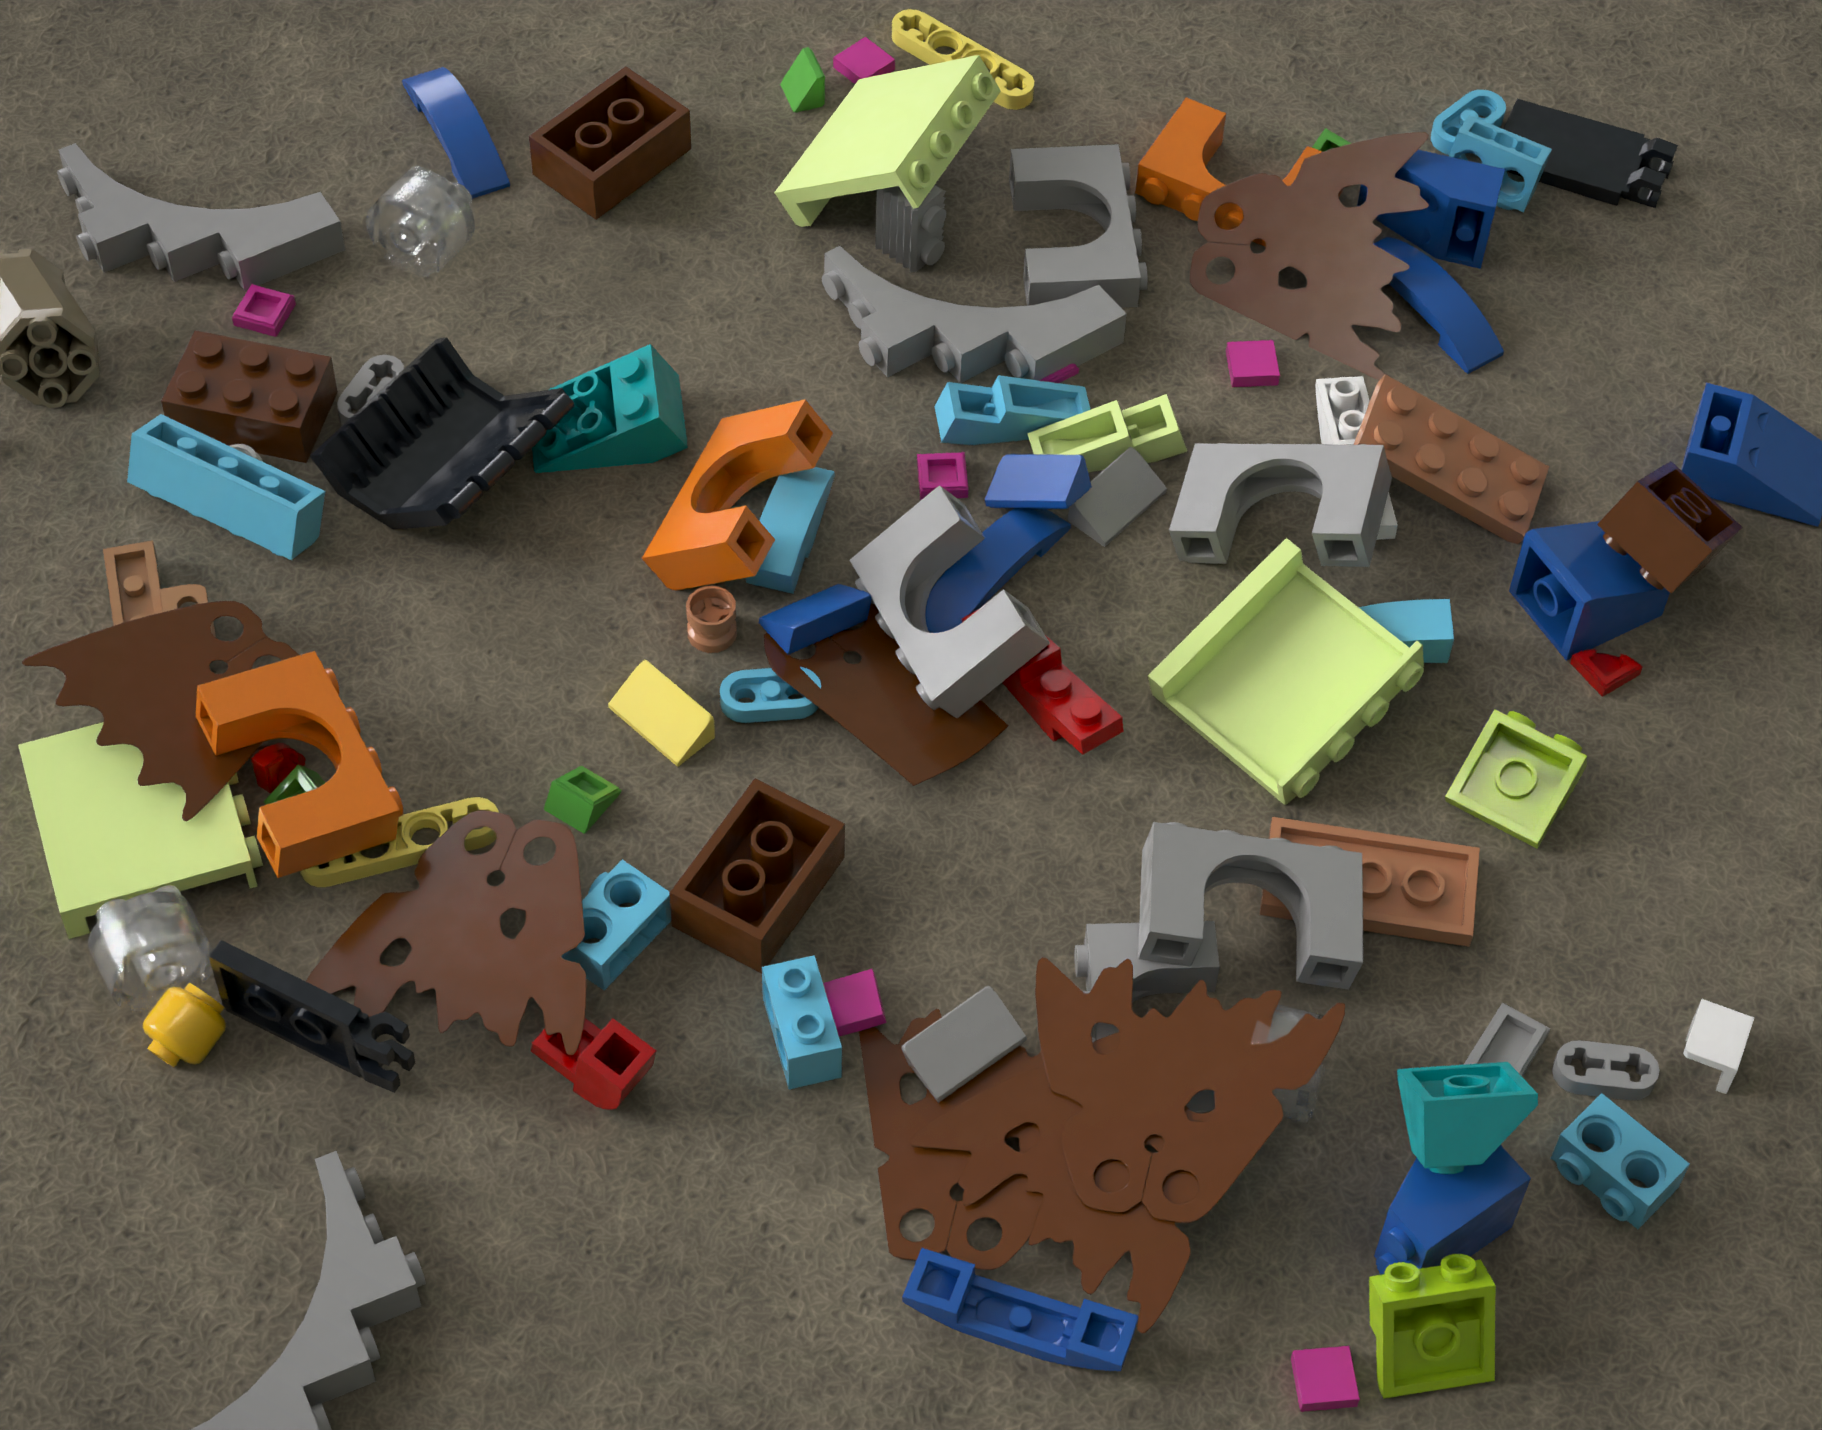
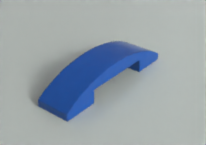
(458, 130)
(1445, 306)
(991, 564)
(1018, 1319)

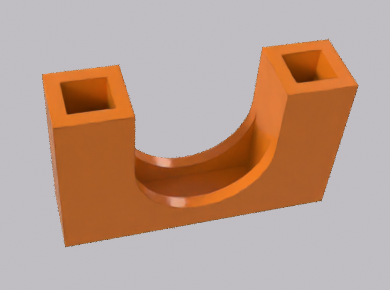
(1176, 164)
(705, 537)
(303, 703)

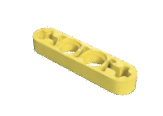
(938, 35)
(403, 850)

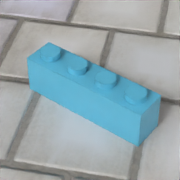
(225, 486)

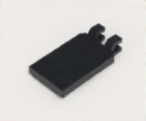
(1594, 156)
(310, 1017)

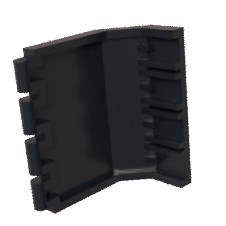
(434, 441)

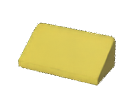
(663, 713)

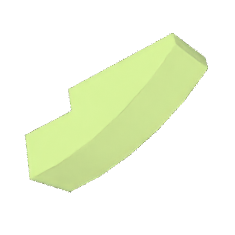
(1108, 432)

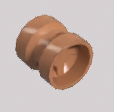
(711, 619)

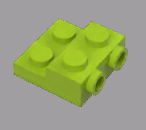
(1517, 777)
(1433, 1326)

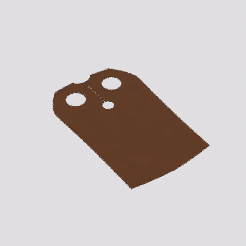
(881, 702)

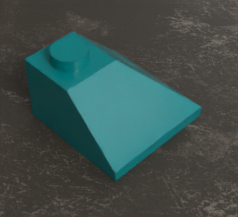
(1462, 1111)

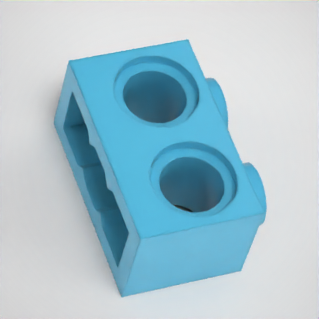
(1506, 151)
(620, 929)
(802, 1022)
(1627, 1154)

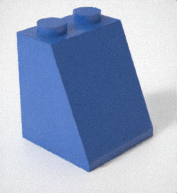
(1581, 587)
(1451, 1212)

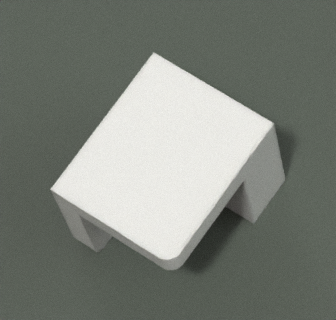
(1718, 1040)

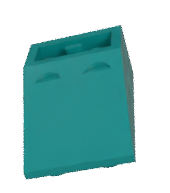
(620, 416)

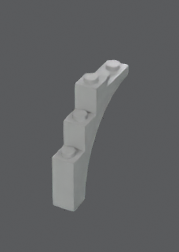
(184, 240)
(966, 339)
(333, 1348)

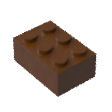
(610, 142)
(252, 394)
(1668, 527)
(757, 875)

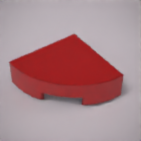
(1605, 671)
(275, 764)

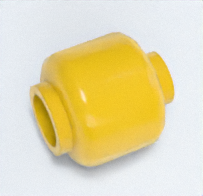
(184, 1025)

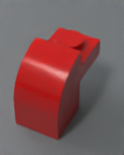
(604, 1064)

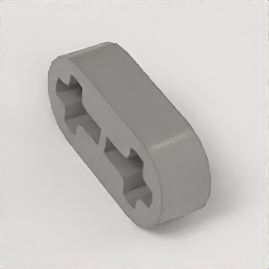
(364, 384)
(1605, 1070)

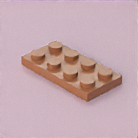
(1453, 460)
(1408, 882)

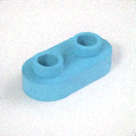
(1475, 104)
(768, 696)

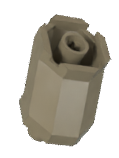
(43, 333)

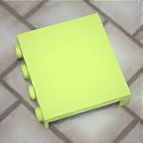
(891, 134)
(1285, 674)
(123, 838)

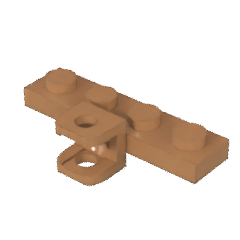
(136, 584)

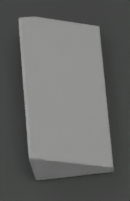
(1116, 497)
(963, 1043)

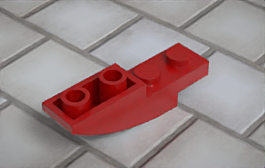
(1062, 701)

